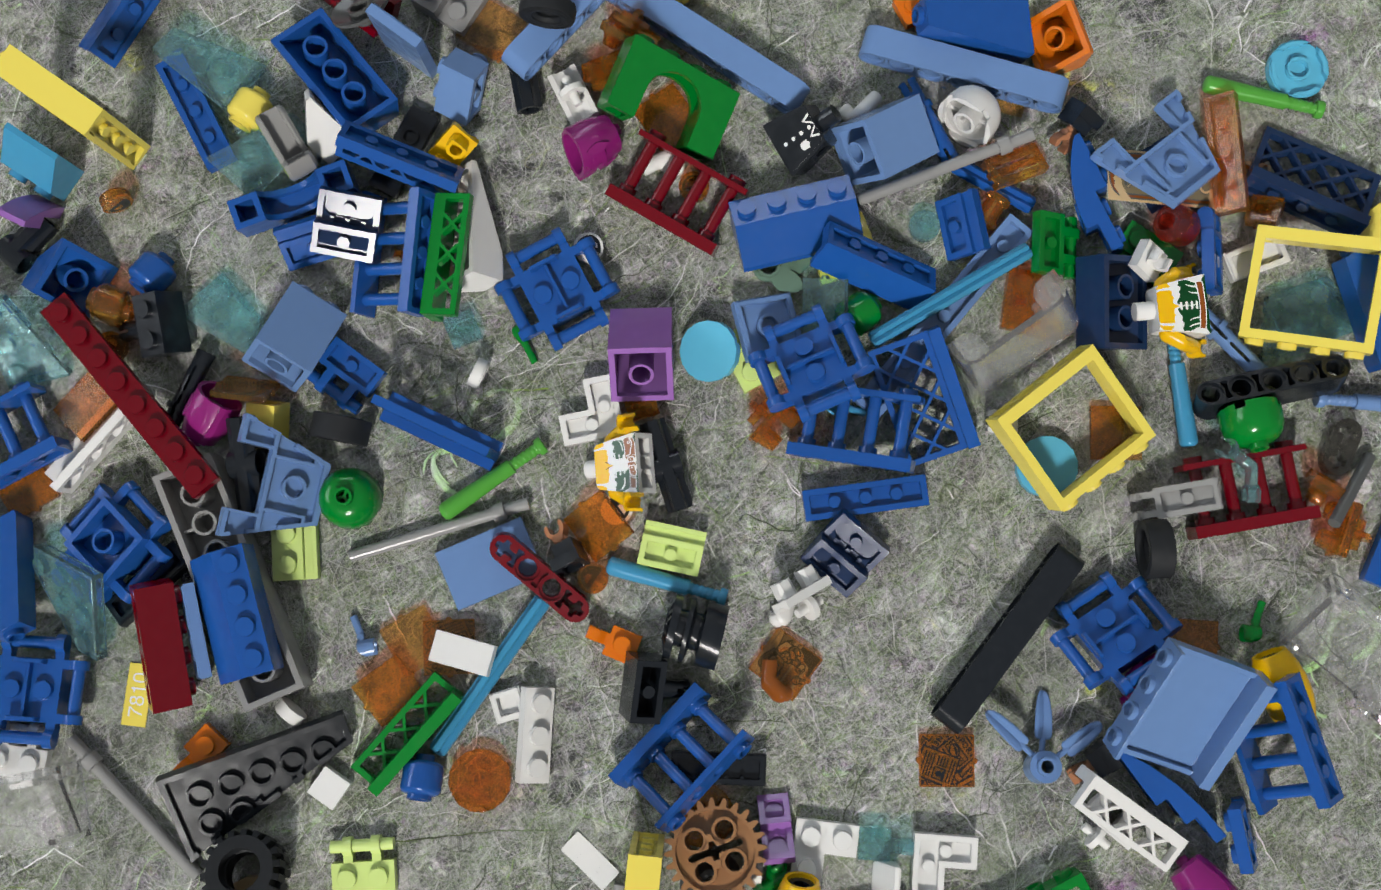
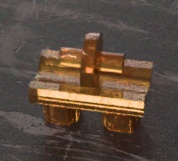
(623, 25)
(598, 70)
(764, 434)
(1347, 536)

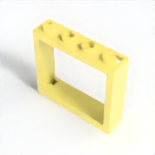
(71, 107)
(1320, 240)
(1002, 421)
(644, 861)

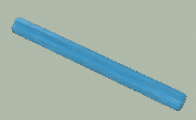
(950, 295)
(483, 685)

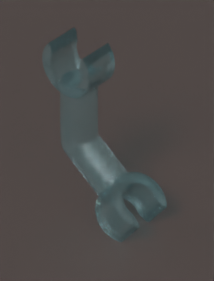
(1251, 490)

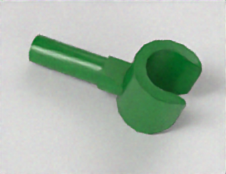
(526, 345)
(1253, 632)

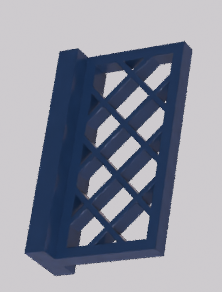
(1305, 200)

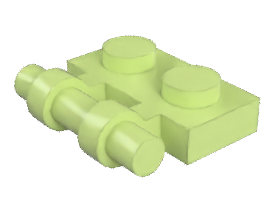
(365, 874)

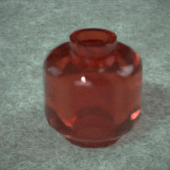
(1177, 225)

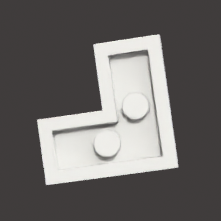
(592, 423)
(819, 837)
(939, 851)

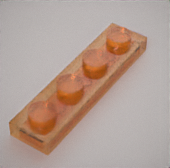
(1226, 145)

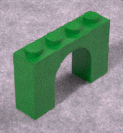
(709, 99)

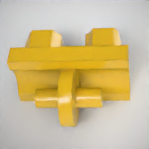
(454, 144)

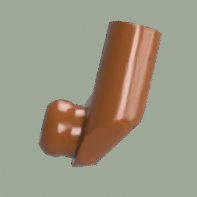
(771, 684)

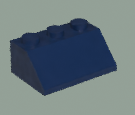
(1104, 303)

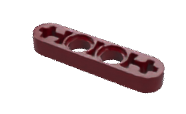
(536, 580)

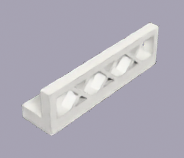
(74, 467)
(1129, 807)

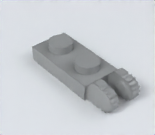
(1181, 499)

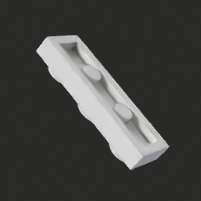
(534, 735)

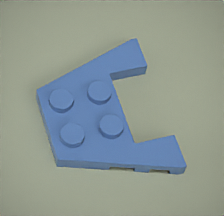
(1173, 166)
(288, 485)

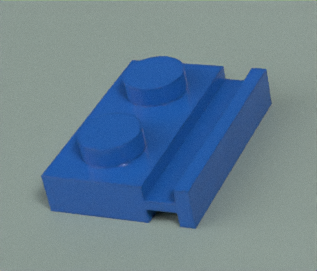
(962, 224)
(295, 242)

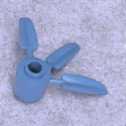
(1043, 731)

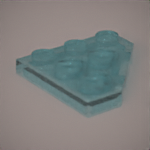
(76, 596)

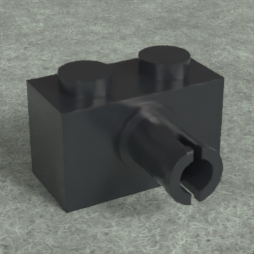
(158, 324)
(645, 687)

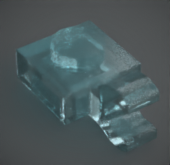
(876, 844)

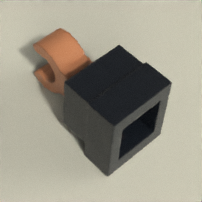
(1078, 119)
(567, 551)
(1097, 759)

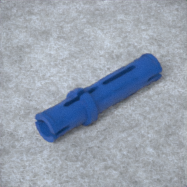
(942, 138)

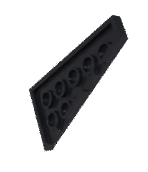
(239, 783)

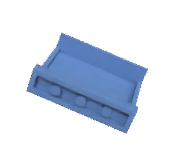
(1190, 712)

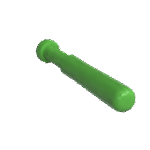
(1256, 95)
(470, 494)

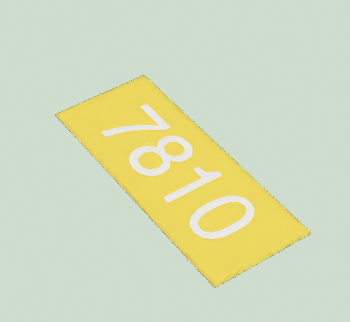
(135, 701)

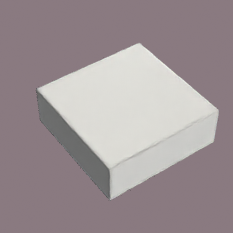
(506, 704)
(329, 787)

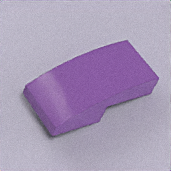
(30, 210)
(777, 825)

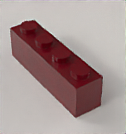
(161, 644)

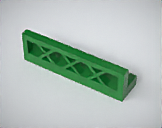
(441, 253)
(415, 741)

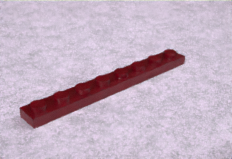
(131, 396)

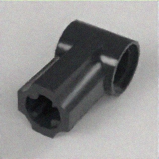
(526, 94)
(20, 249)

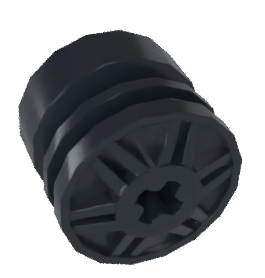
(695, 631)

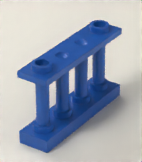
(412, 268)
(47, 447)
(866, 454)
(651, 750)
(1310, 752)

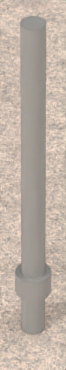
(1002, 146)
(496, 512)
(93, 762)

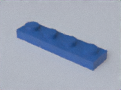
(195, 113)
(865, 497)

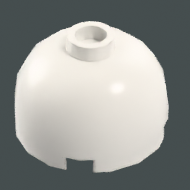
(970, 115)

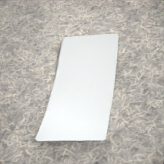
(590, 860)

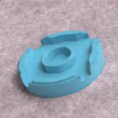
(1297, 69)
(709, 351)
(1056, 460)

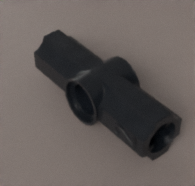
(245, 465)
(668, 467)

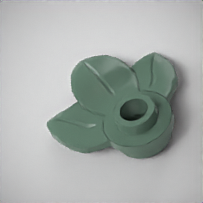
(785, 276)

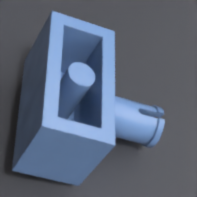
(460, 85)

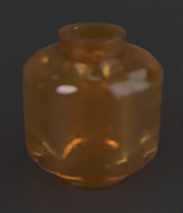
(110, 305)

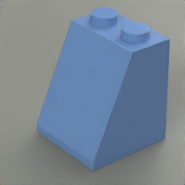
(885, 140)
(294, 336)

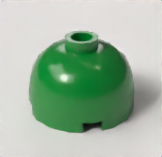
(1253, 424)
(363, 501)

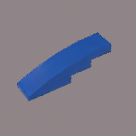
(1160, 788)

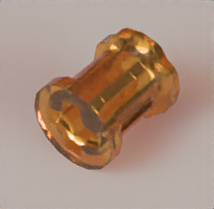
(993, 207)

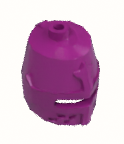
(591, 145)
(206, 420)
(1199, 874)

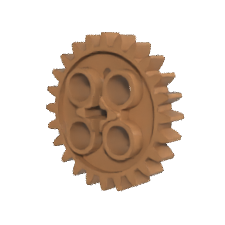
(706, 822)

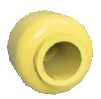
(246, 106)

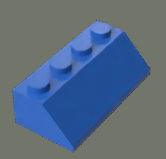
(336, 72)
(791, 221)
(236, 613)

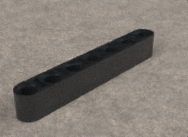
(1007, 638)

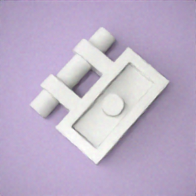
(20, 757)

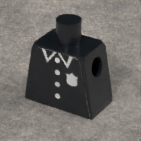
(803, 136)

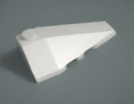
(484, 252)

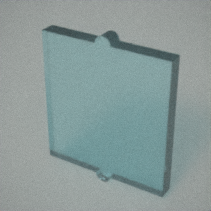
(831, 295)

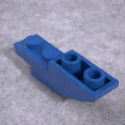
(1087, 187)

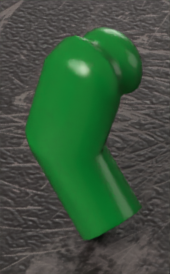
(773, 878)

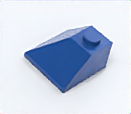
(68, 270)

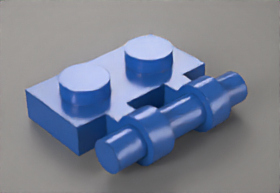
(351, 367)
(1244, 849)

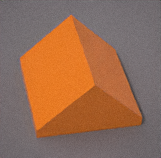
(1060, 39)

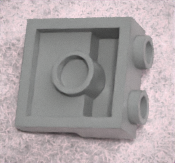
(453, 14)

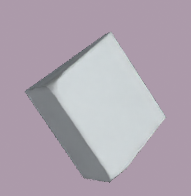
(886, 875)

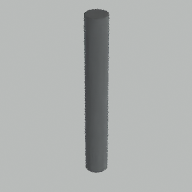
(1352, 489)

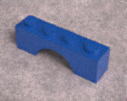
(269, 209)

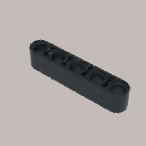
(1281, 377)

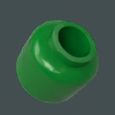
(865, 311)

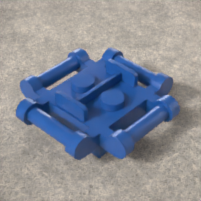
(557, 289)
(811, 364)
(115, 541)
(1114, 632)
(40, 690)

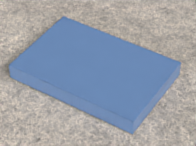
(402, 40)
(473, 571)
(195, 631)

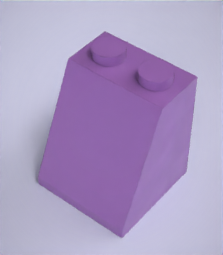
(641, 354)

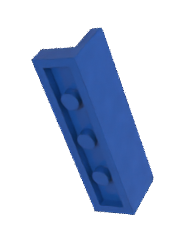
(117, 28)
(874, 267)

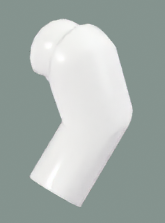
(868, 104)
(660, 162)

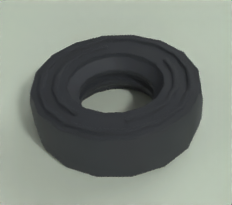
(548, 13)

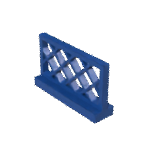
(949, 387)
(439, 430)

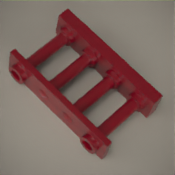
(652, 206)
(1266, 514)

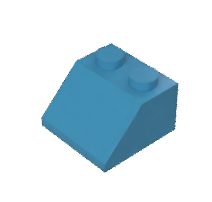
(38, 164)

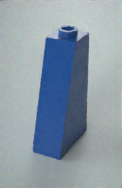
(981, 26)
(1355, 280)
(16, 577)

